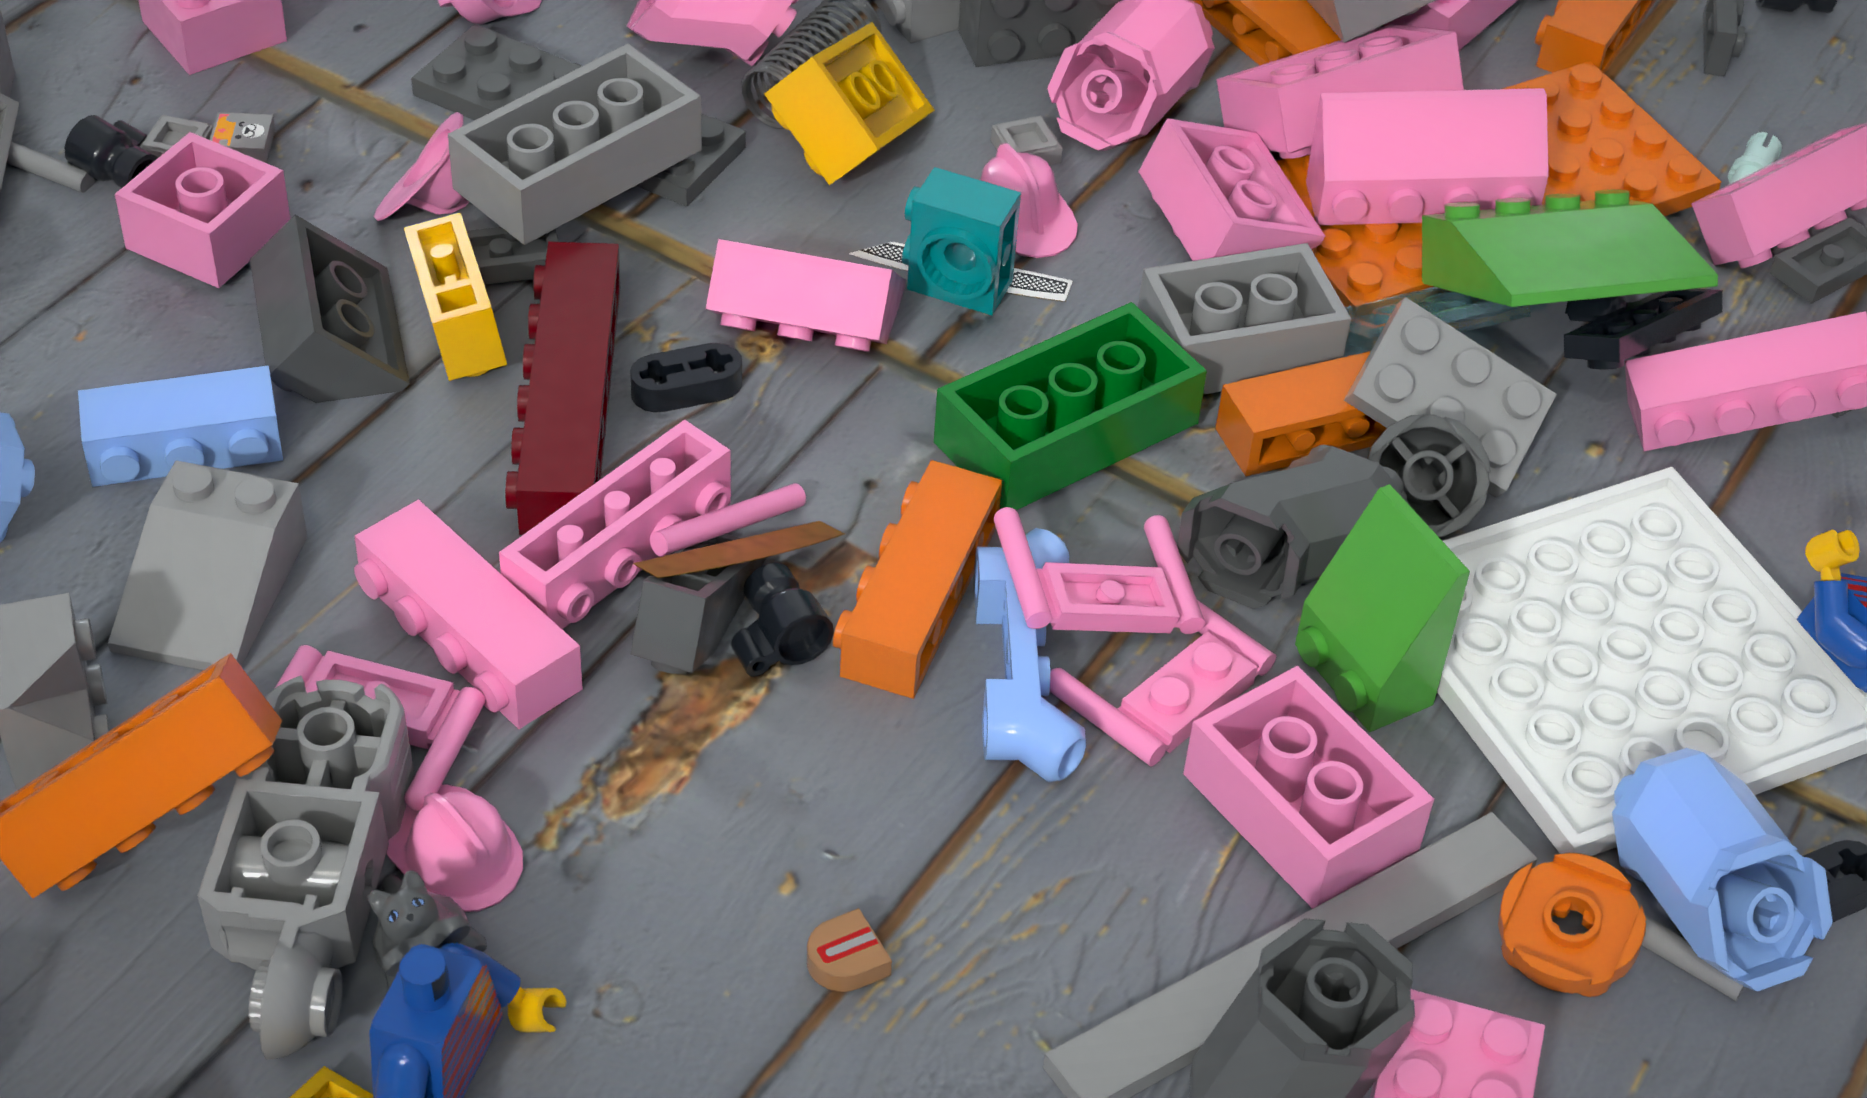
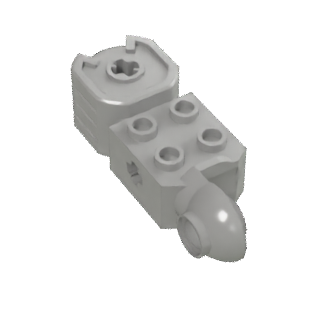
(306, 853)

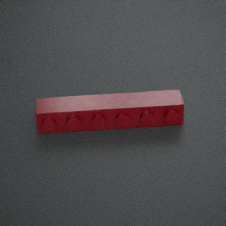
(568, 377)

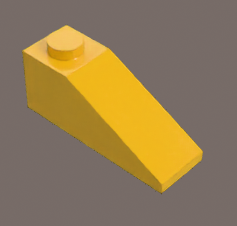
(455, 297)

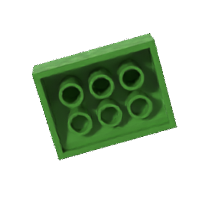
(1558, 250)

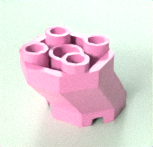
(726, 24)
(1130, 70)

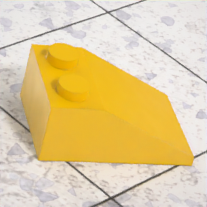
(848, 102)

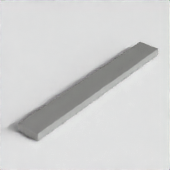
(1398, 903)

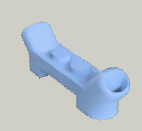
(1015, 716)

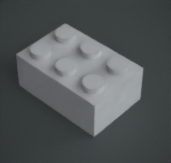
(1248, 312)

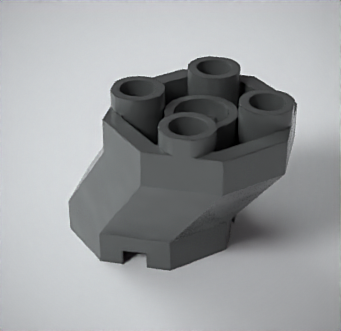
(1281, 526)
(1311, 1018)

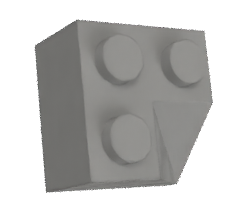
(47, 686)

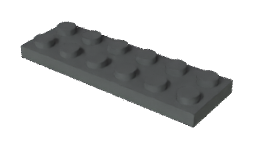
(491, 70)

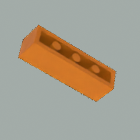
(1269, 27)
(1587, 32)
(1290, 412)
(918, 579)
(136, 775)

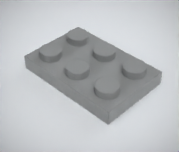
(1438, 371)

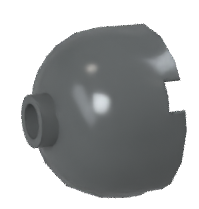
(1440, 468)

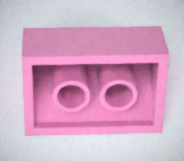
(1224, 192)
(803, 294)

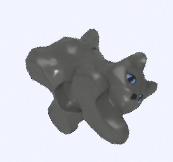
(415, 917)

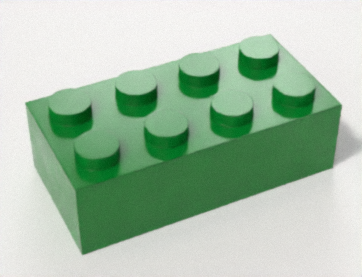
(1070, 405)

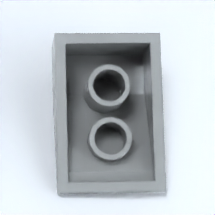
(208, 566)

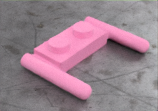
(1102, 595)
(1192, 684)
(431, 706)

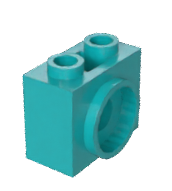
(961, 240)

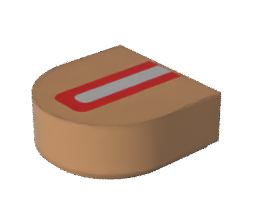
(846, 953)

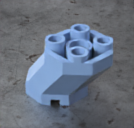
(1721, 868)

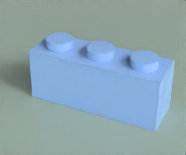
(193, 419)

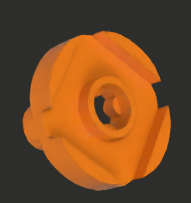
(1564, 961)

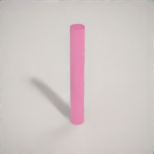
(727, 519)

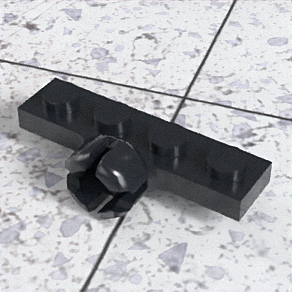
(1631, 328)

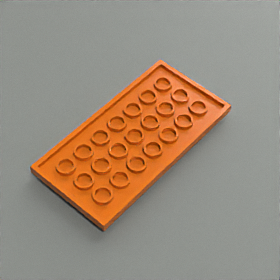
(1594, 144)

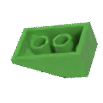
(1384, 613)

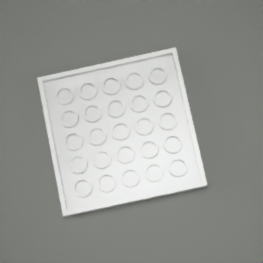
(1628, 637)

